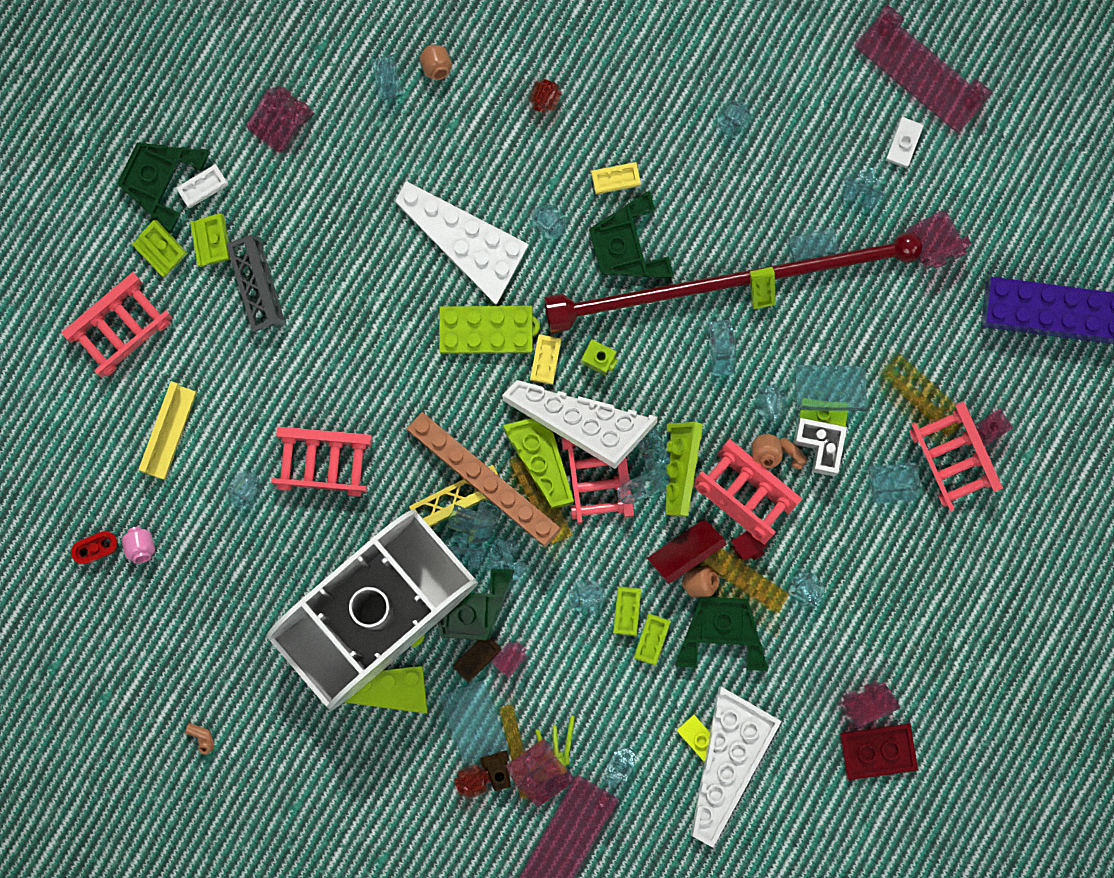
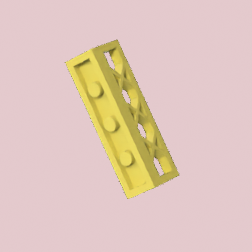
(167, 431)
(444, 513)

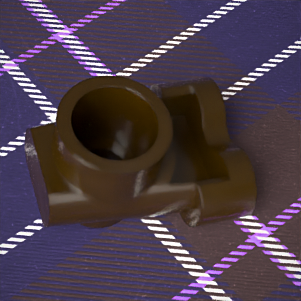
(494, 764)

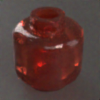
(544, 95)
(471, 781)

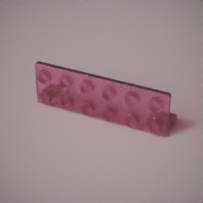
(921, 71)
(571, 831)

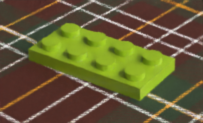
(485, 329)

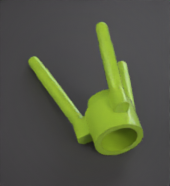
(563, 759)

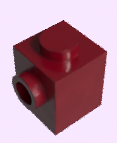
(747, 546)

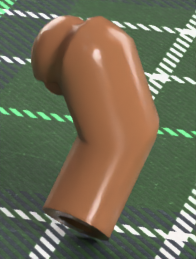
(792, 450)
(203, 737)

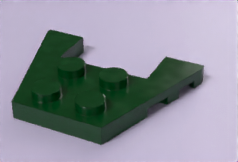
(150, 173)
(619, 247)
(477, 612)
(723, 622)

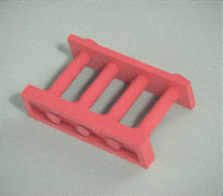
(95, 317)
(969, 437)
(312, 439)
(623, 476)
(760, 478)

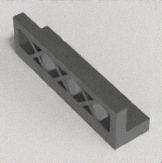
(264, 282)

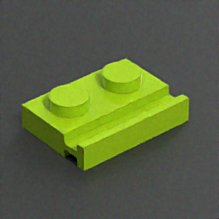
(210, 240)
(159, 248)

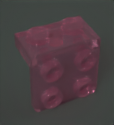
(279, 118)
(939, 240)
(539, 773)

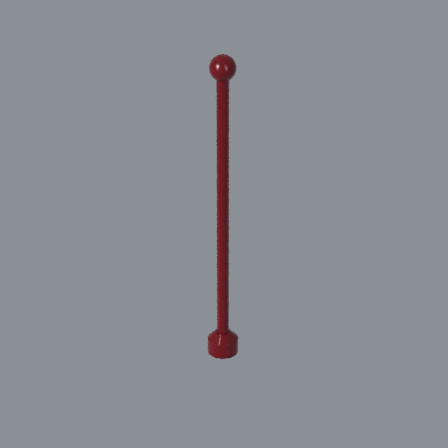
(563, 312)

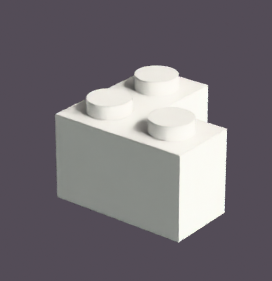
(827, 441)

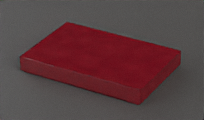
(686, 551)
(878, 751)

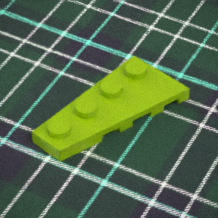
(541, 458)
(682, 466)
(394, 690)

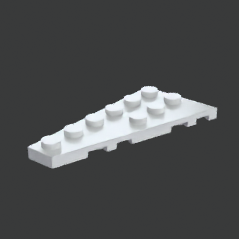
(473, 245)
(582, 421)
(733, 752)

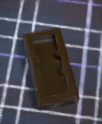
(476, 658)

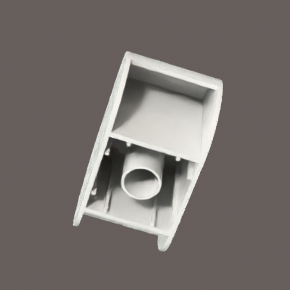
(371, 609)

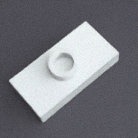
(904, 142)
(202, 186)

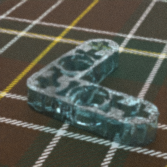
(655, 476)

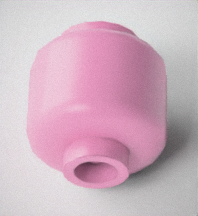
(138, 545)

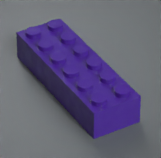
(1048, 310)

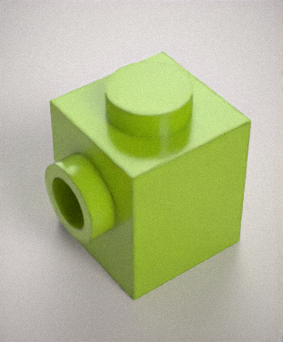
(599, 357)

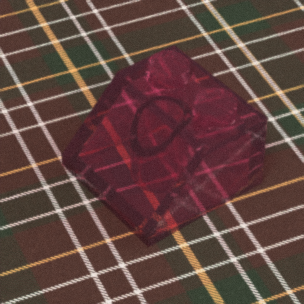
(868, 705)

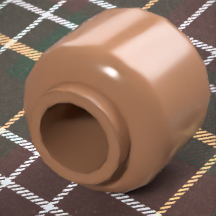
(435, 62)
(767, 450)
(700, 582)

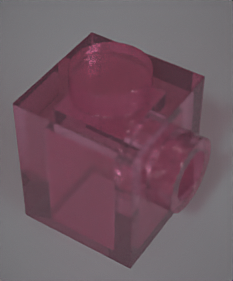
(993, 427)
(510, 658)

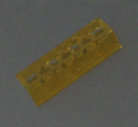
(917, 398)
(535, 498)
(747, 580)

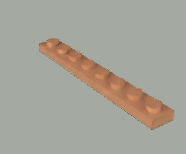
(484, 479)

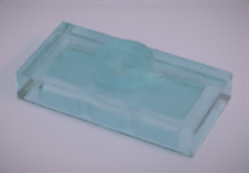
(813, 244)

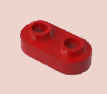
(95, 547)

